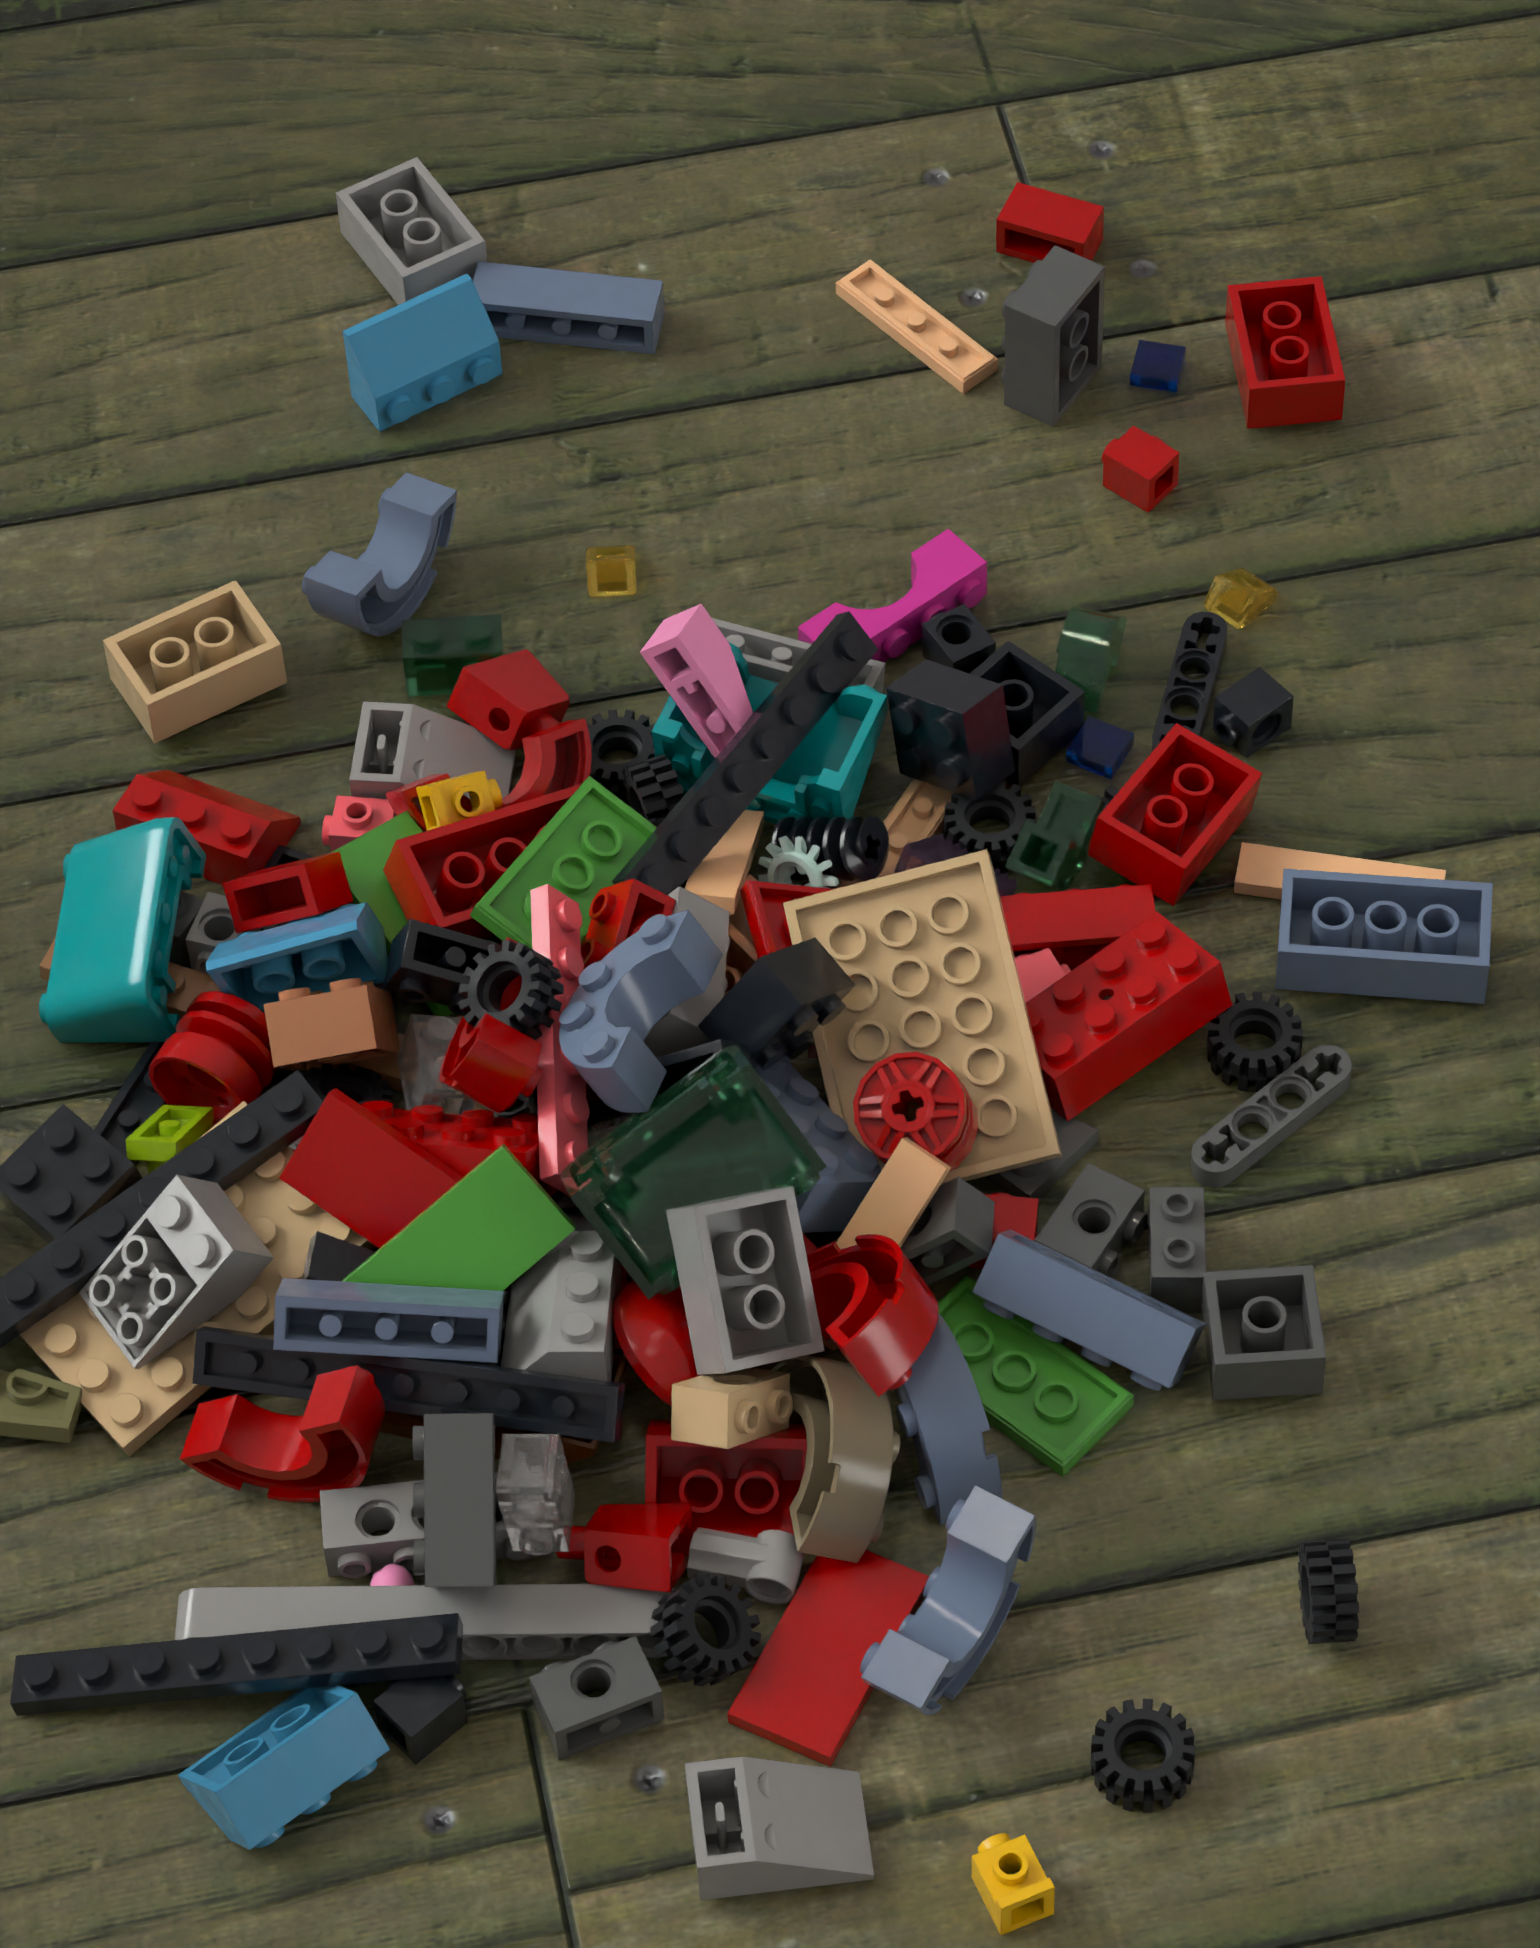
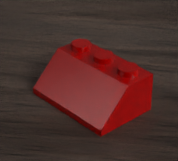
(229, 828)
(730, 1488)

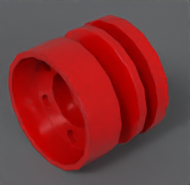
(215, 1056)
(947, 1114)

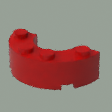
(553, 762)
(492, 1059)
(873, 1308)
(290, 1453)

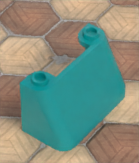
(820, 774)
(119, 933)

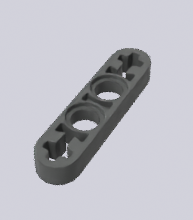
(1266, 1111)

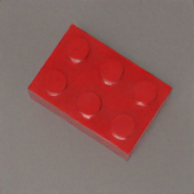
(1284, 352)
(1174, 814)

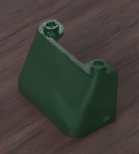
(698, 1143)

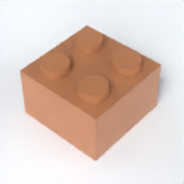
(331, 1027)

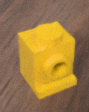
(442, 799)
(1016, 1897)

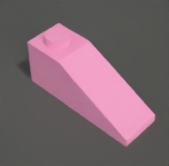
(700, 675)

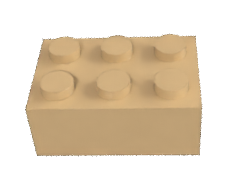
(195, 661)

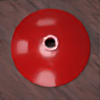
(655, 1338)

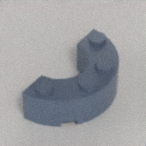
(395, 569)
(624, 999)
(946, 1425)
(962, 1608)

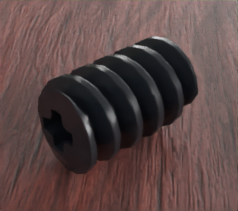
(853, 845)

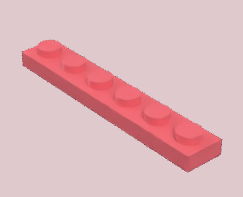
(561, 1088)

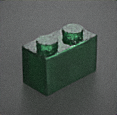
(441, 647)

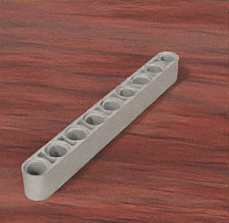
(496, 1620)

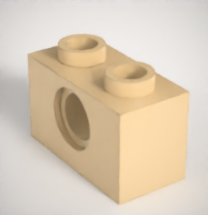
(730, 1407)

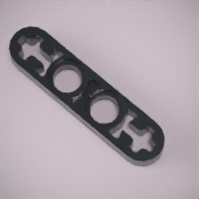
(1187, 691)

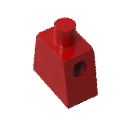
(509, 698)
(634, 1545)

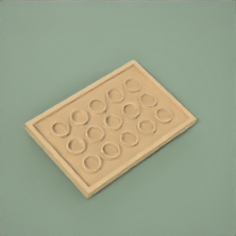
(934, 981)
(142, 1401)

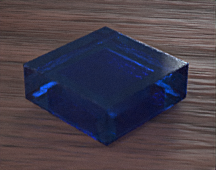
(1158, 365)
(1100, 747)

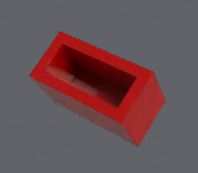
(1040, 219)
(287, 892)

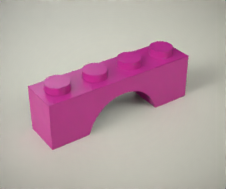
(942, 578)

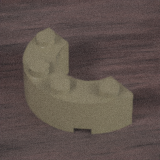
(846, 1457)

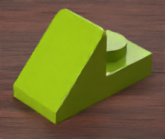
(168, 1133)

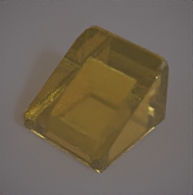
(611, 570)
(1239, 597)

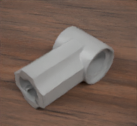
(761, 1565)

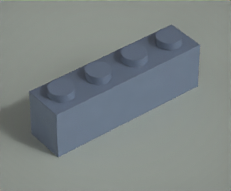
(571, 307)
(1088, 1309)
(388, 1320)

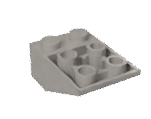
(410, 742)
(175, 1269)
(775, 1826)

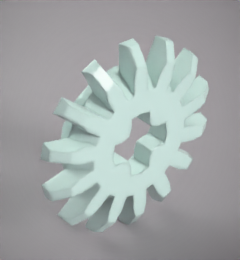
(789, 857)

